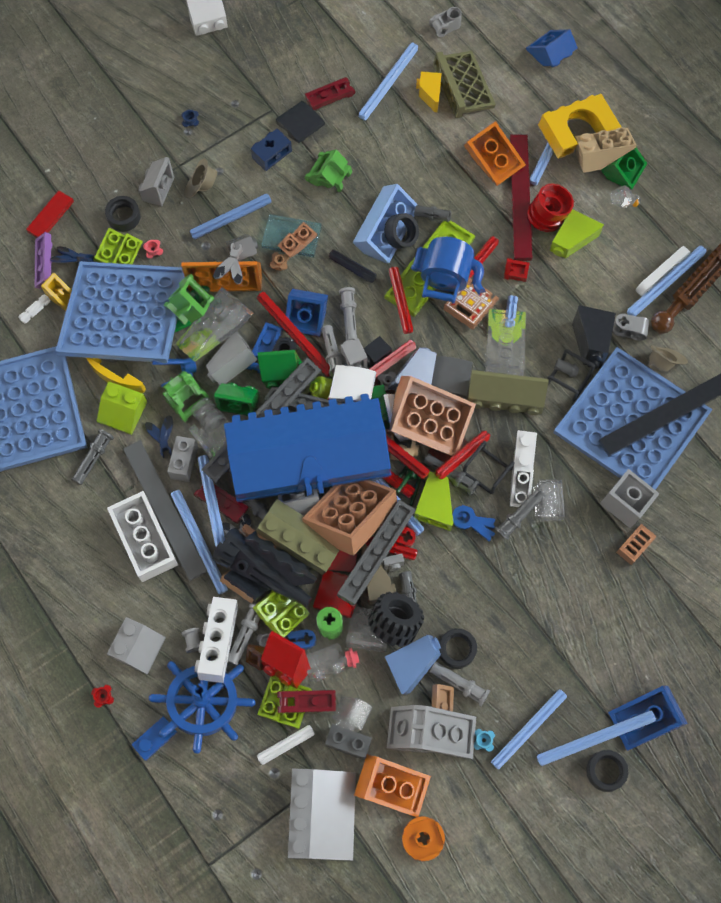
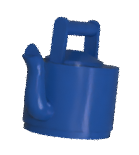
(447, 268)

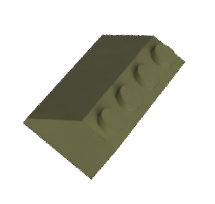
(507, 392)
(288, 532)

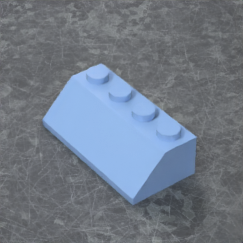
(371, 236)

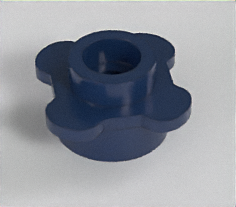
(190, 114)

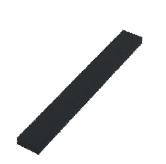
(661, 416)

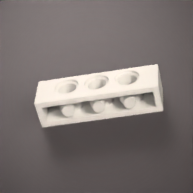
(215, 670)

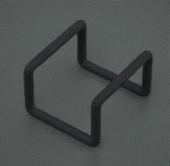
(577, 392)
(508, 467)

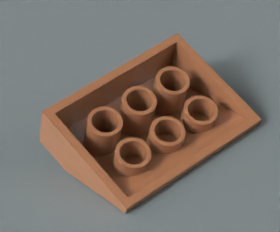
(430, 415)
(351, 513)

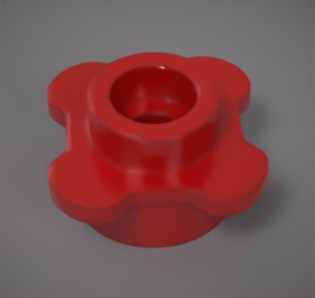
(97, 692)

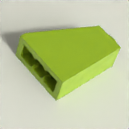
(575, 233)
(435, 503)

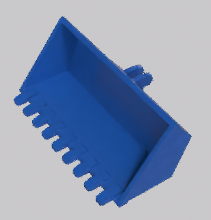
(307, 448)

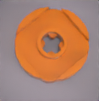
(434, 843)

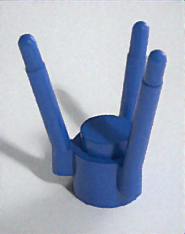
(186, 365)

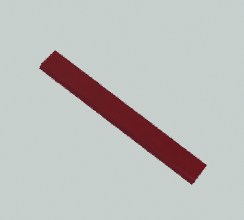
(520, 202)

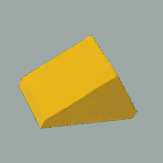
(57, 291)

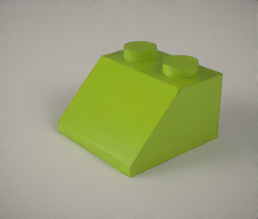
(120, 408)

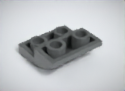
(452, 375)

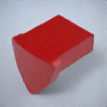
(516, 270)

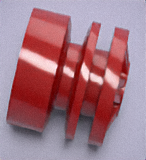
(550, 207)

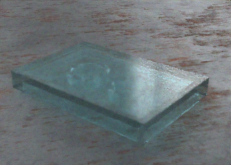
(279, 227)

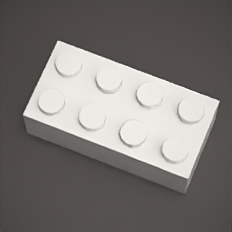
(142, 536)

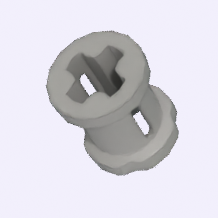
(192, 639)

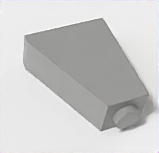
(230, 359)

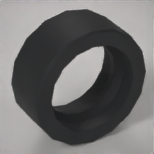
(122, 201)
(412, 230)
(458, 664)
(623, 769)

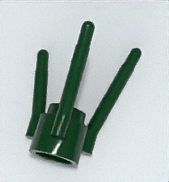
(409, 475)

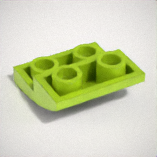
(118, 248)
(280, 613)
(270, 703)

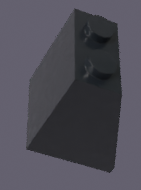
(593, 333)

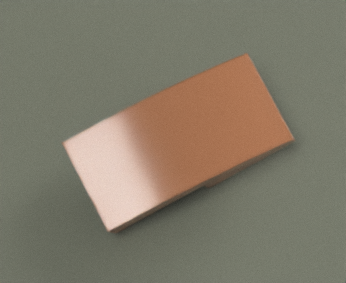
(295, 242)

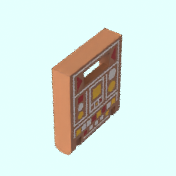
(473, 303)

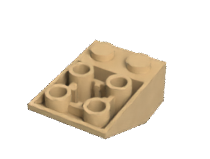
(603, 148)

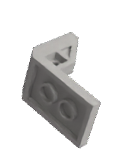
(431, 730)

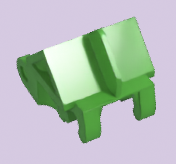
(331, 172)
(184, 305)
(179, 390)

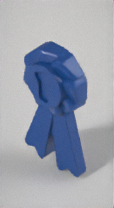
(465, 518)

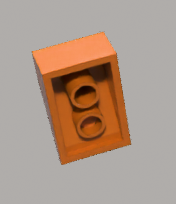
(494, 153)
(392, 785)

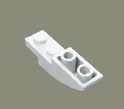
(523, 468)

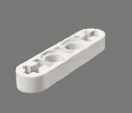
(662, 270)

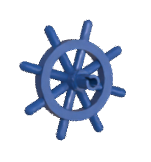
(201, 701)

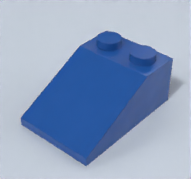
(666, 712)

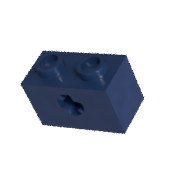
(271, 149)

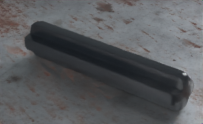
(352, 266)

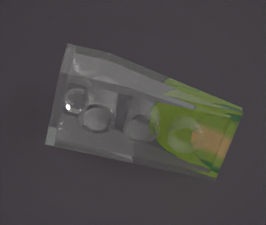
(219, 322)
(505, 342)

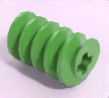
(330, 631)

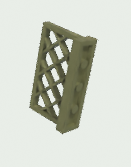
(451, 84)

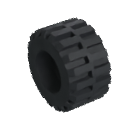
(396, 619)

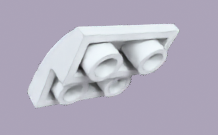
(351, 382)

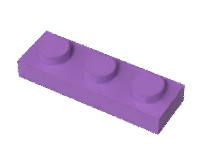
(42, 259)

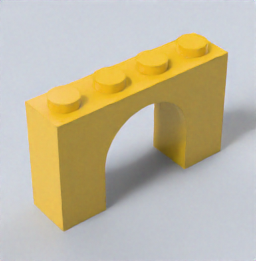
(592, 110)

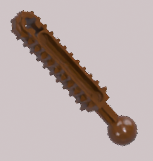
(690, 292)

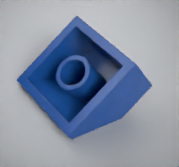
(553, 47)
(307, 311)

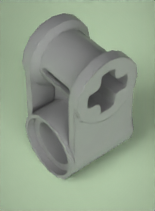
(447, 21)
(631, 326)

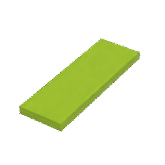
(412, 281)

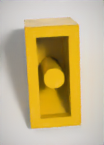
(429, 88)

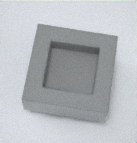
(393, 562)

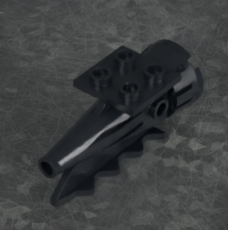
(260, 567)

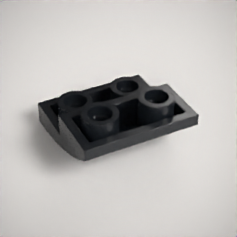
(300, 121)

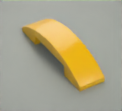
(128, 381)

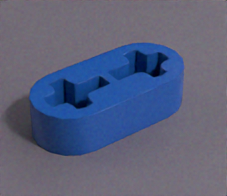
(296, 635)

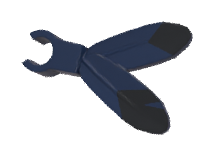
(71, 256)
(163, 435)

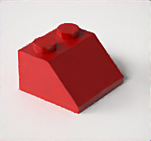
(285, 660)

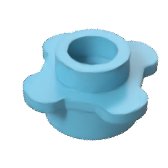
(478, 744)

